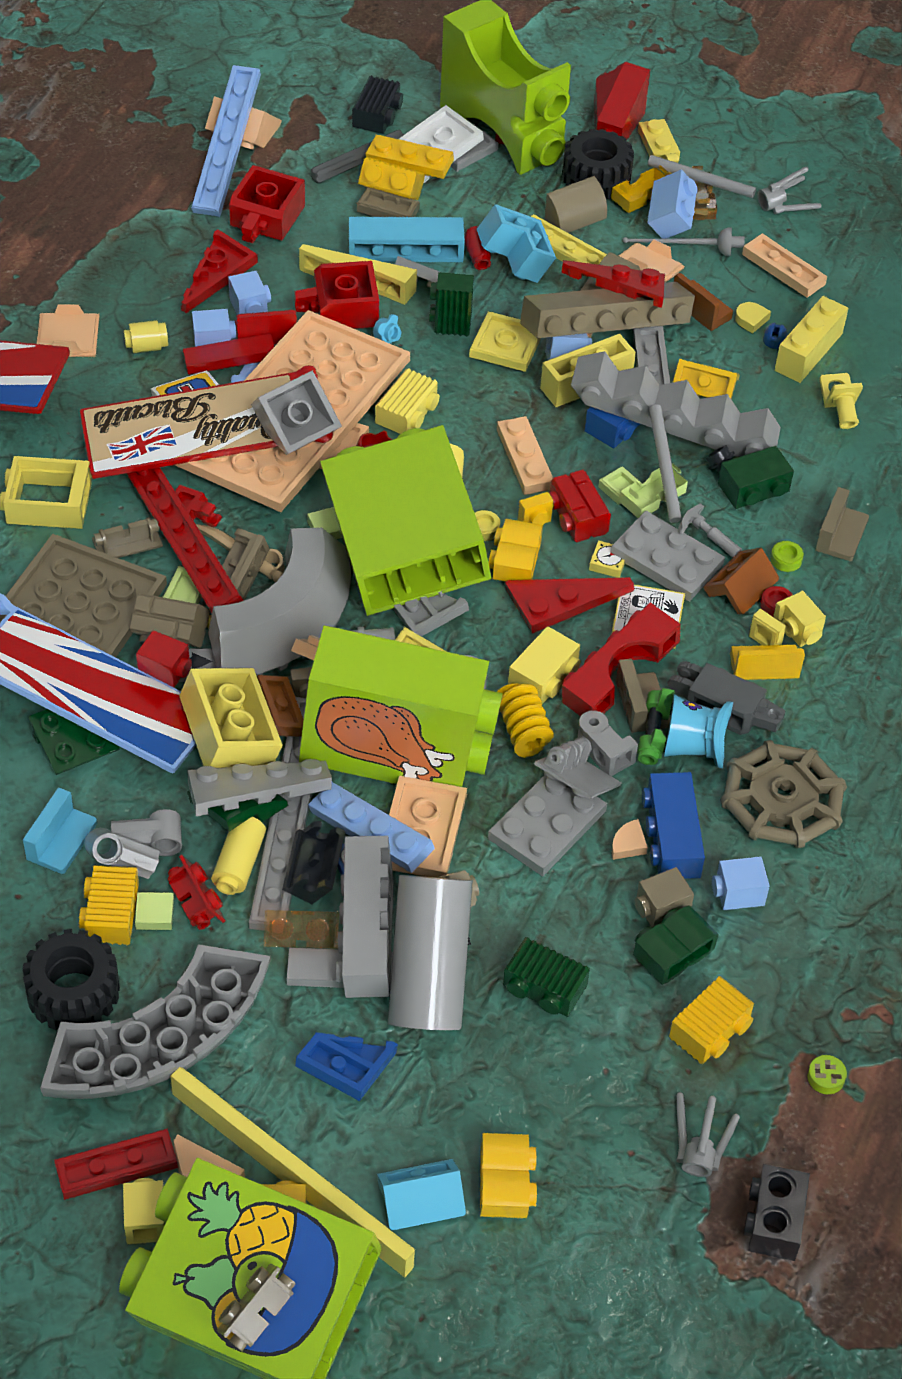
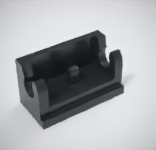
(313, 862)

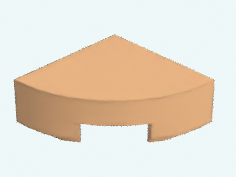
(629, 841)

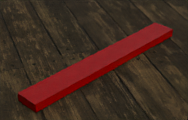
(185, 538)

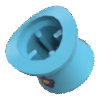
(697, 730)

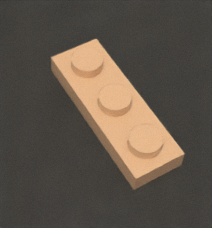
(784, 265)
(525, 455)

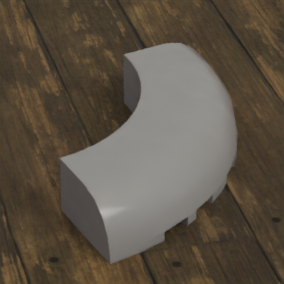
(161, 1037)

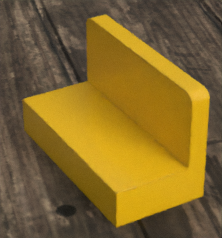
(705, 379)
(767, 661)

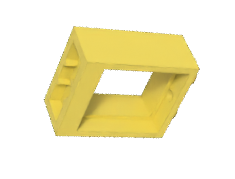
(52, 473)

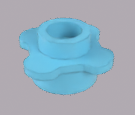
(387, 329)

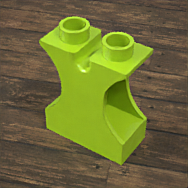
(497, 81)

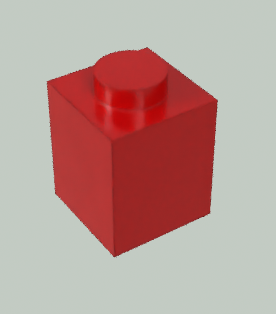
(164, 658)

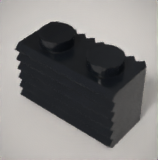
(377, 105)

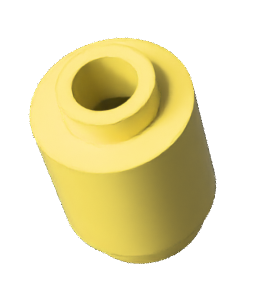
(146, 336)

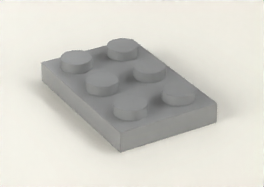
(667, 556)
(545, 824)

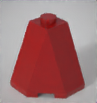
(621, 98)

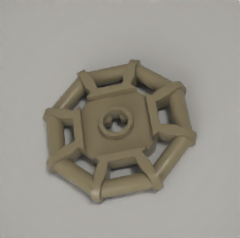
(778, 808)

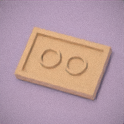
(434, 812)

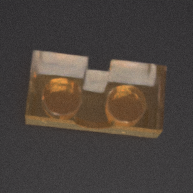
(705, 200)
(316, 927)

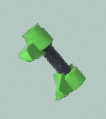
(652, 743)

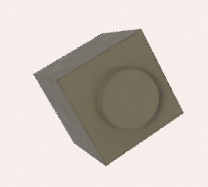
(662, 894)

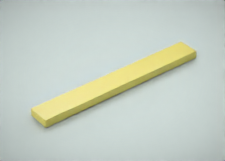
(287, 1166)

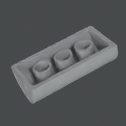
(430, 953)

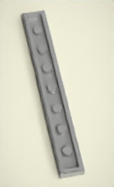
(279, 844)

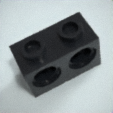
(783, 1213)

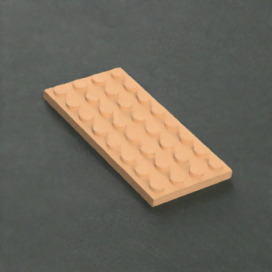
(353, 375)

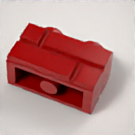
(579, 506)

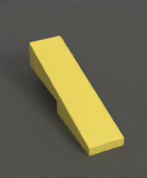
(392, 280)

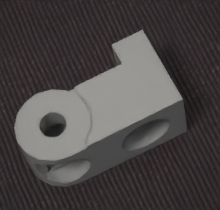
(608, 748)

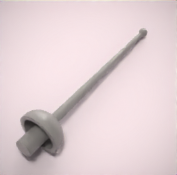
(724, 241)

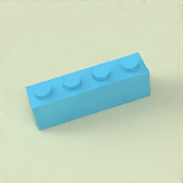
(408, 237)

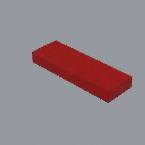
(227, 353)
(115, 1164)

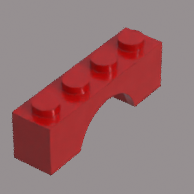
(646, 636)

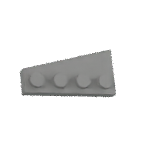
(244, 782)

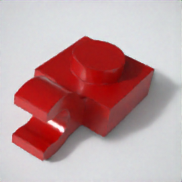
(198, 505)

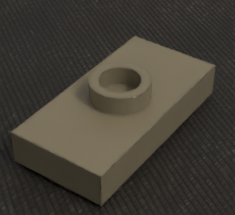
(384, 204)

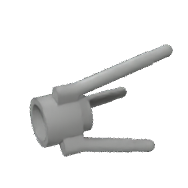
(774, 195)
(699, 1156)

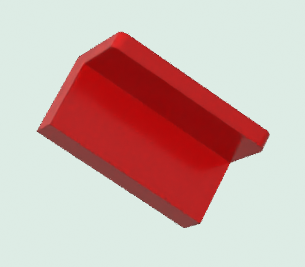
(261, 323)

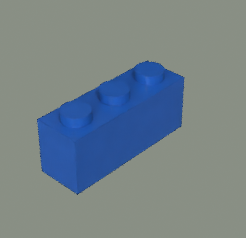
(673, 824)

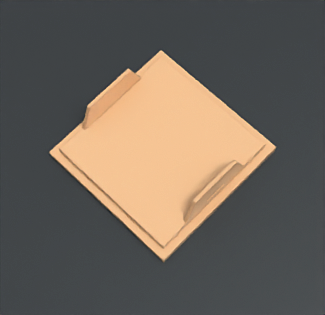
(655, 256)
(70, 329)

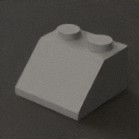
(296, 413)

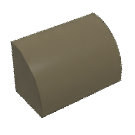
(576, 205)

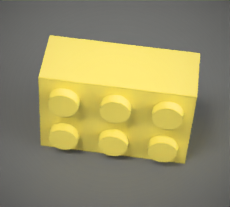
(229, 717)

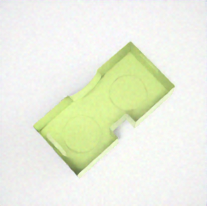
(649, 494)

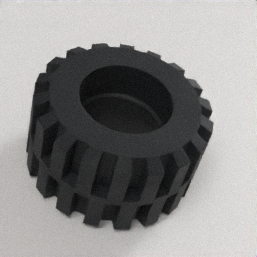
(598, 155)
(64, 956)

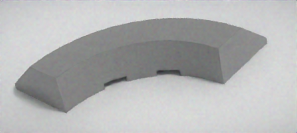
(299, 604)

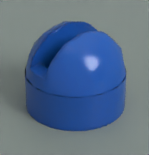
(771, 341)

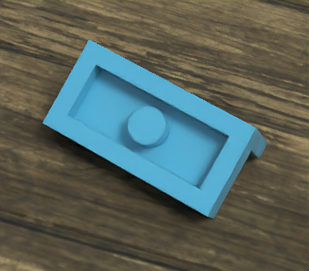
(58, 833)
(422, 1194)

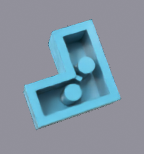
(519, 239)

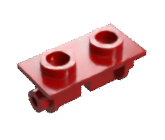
(204, 902)

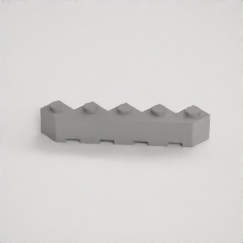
(704, 421)

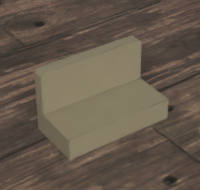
(841, 528)
(633, 692)

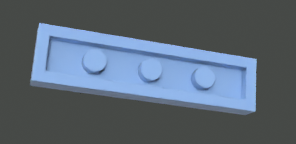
(360, 818)

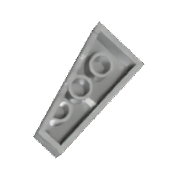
(366, 917)

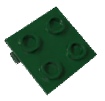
(66, 742)

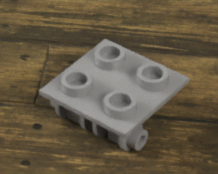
(570, 765)

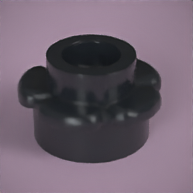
(718, 456)

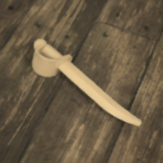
(227, 542)

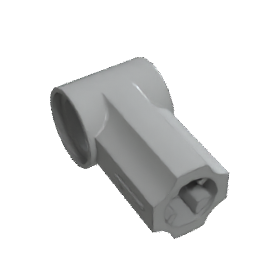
(159, 831)
(123, 852)

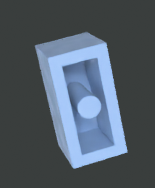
(672, 204)

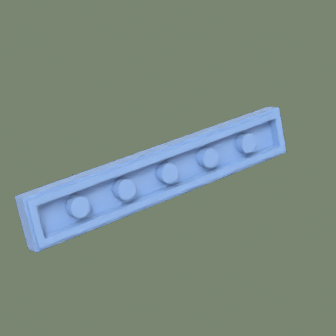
(226, 141)

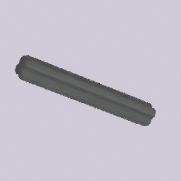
(345, 161)

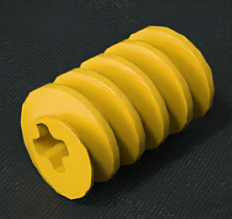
(525, 719)

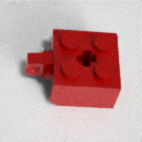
(266, 203)
(343, 294)

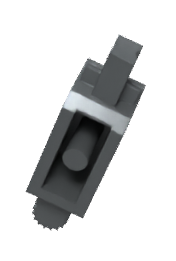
(716, 686)

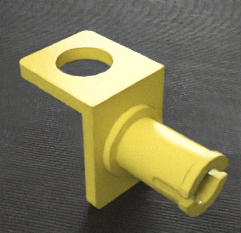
(841, 396)

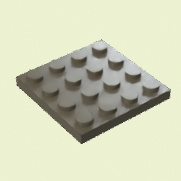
(84, 592)

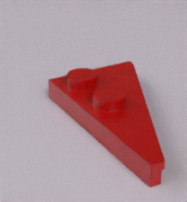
(222, 259)
(621, 279)
(555, 600)

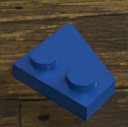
(345, 1062)

